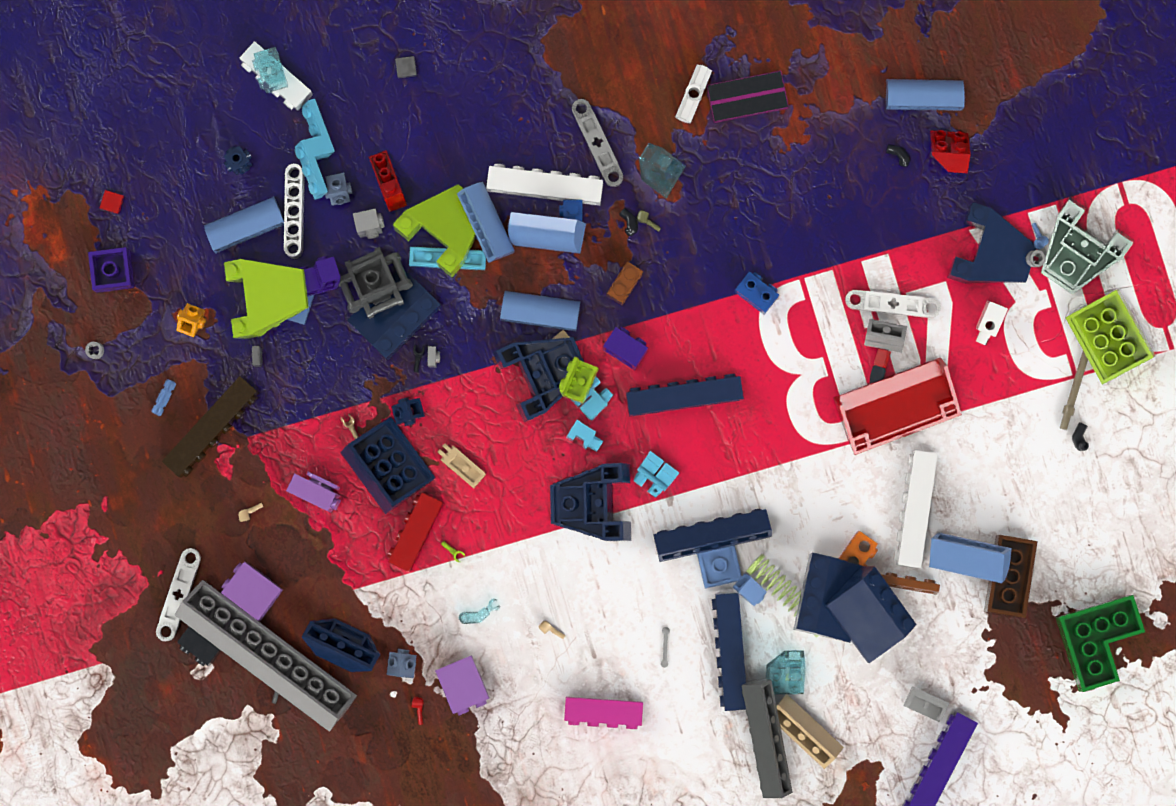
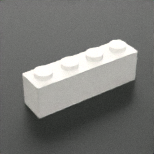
(295, 95)

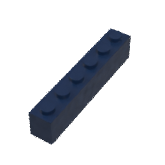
(684, 396)
(712, 535)
(730, 650)

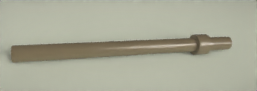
(1069, 409)

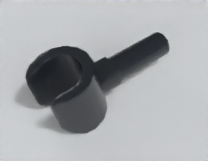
(417, 358)

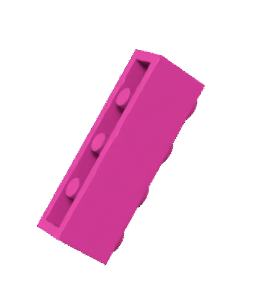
(603, 711)

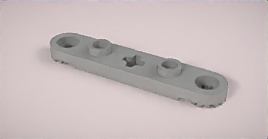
(603, 155)

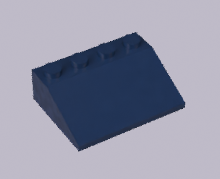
(396, 325)
(387, 465)
(821, 582)
(870, 613)

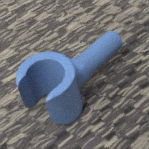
(1041, 240)

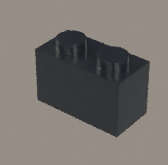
(199, 646)

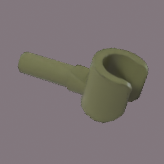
(642, 217)

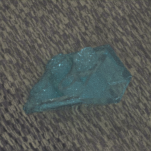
(659, 169)
(787, 672)

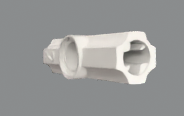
(689, 105)

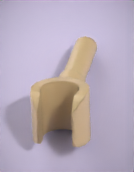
(350, 425)
(244, 514)
(545, 627)

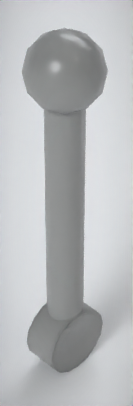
(664, 663)

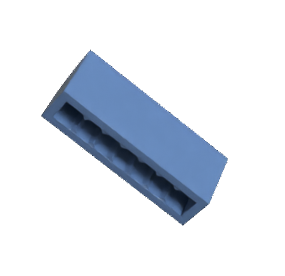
(924, 94)
(485, 222)
(244, 225)
(546, 232)
(540, 311)
(969, 557)

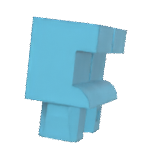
(596, 403)
(586, 435)
(661, 480)

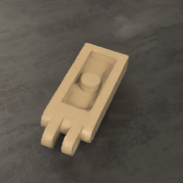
(462, 465)

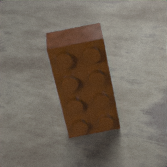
(1013, 594)

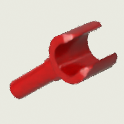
(418, 703)

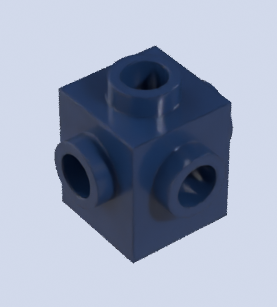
(240, 166)
(407, 411)

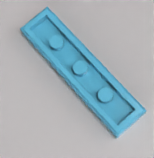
(428, 256)

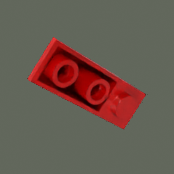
(387, 181)

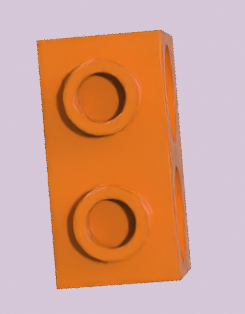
(853, 550)

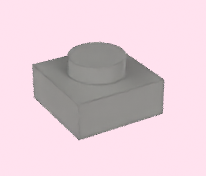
(433, 356)

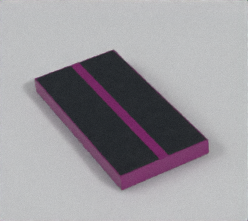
(747, 96)

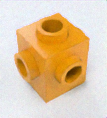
(190, 320)

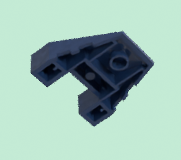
(999, 252)
(543, 367)
(586, 505)

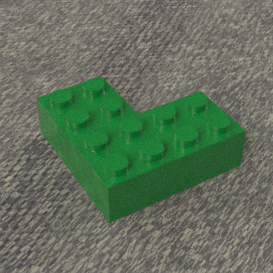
(1087, 639)

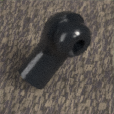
(901, 153)
(632, 222)
(1078, 438)

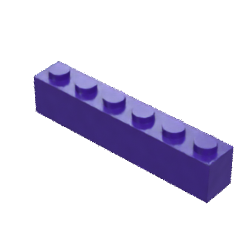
(942, 761)

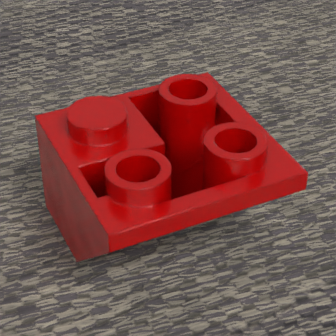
(951, 150)

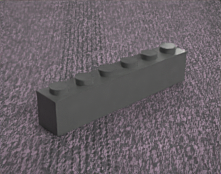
(767, 738)

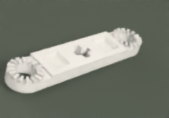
(879, 301)
(182, 580)

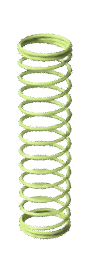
(750, 570)

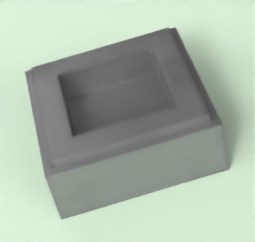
(406, 67)
(256, 356)

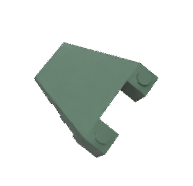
(1077, 255)

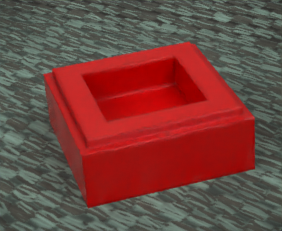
(111, 202)

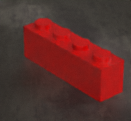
(415, 532)

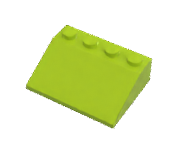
(1110, 336)

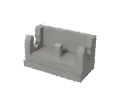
(926, 704)

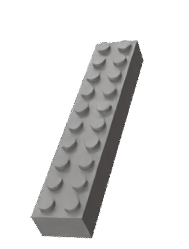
(265, 655)

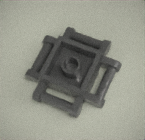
(374, 282)

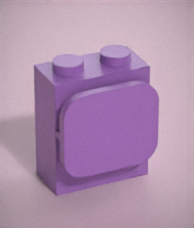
(316, 491)
(251, 590)
(462, 685)

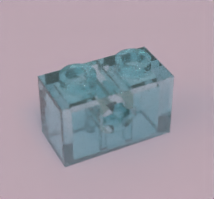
(275, 80)

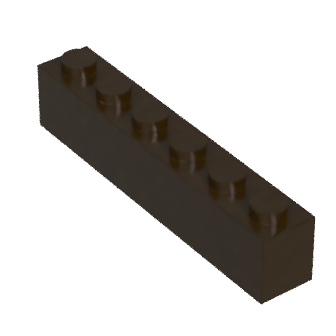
(210, 427)

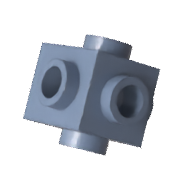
(338, 189)
(401, 664)

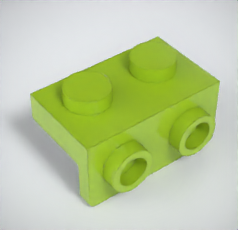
(578, 380)

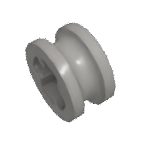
(1029, 258)
(94, 356)

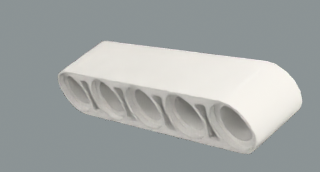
(297, 220)

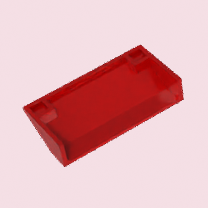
(898, 406)

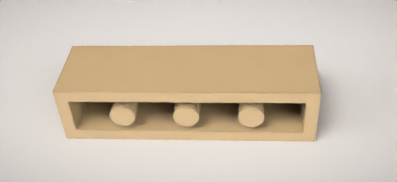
(807, 732)

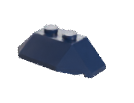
(341, 645)

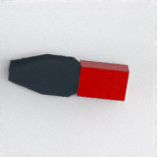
(880, 363)

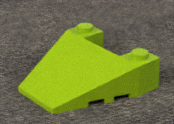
(445, 221)
(270, 295)

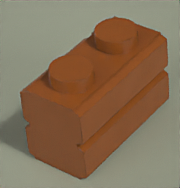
(624, 283)

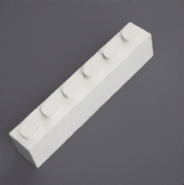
(544, 185)
(916, 509)

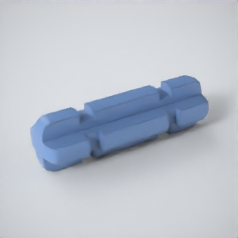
(163, 397)

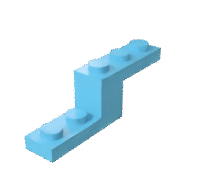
(314, 149)

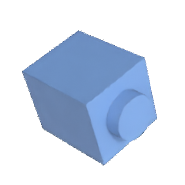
(750, 589)

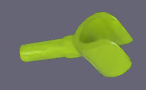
(454, 552)

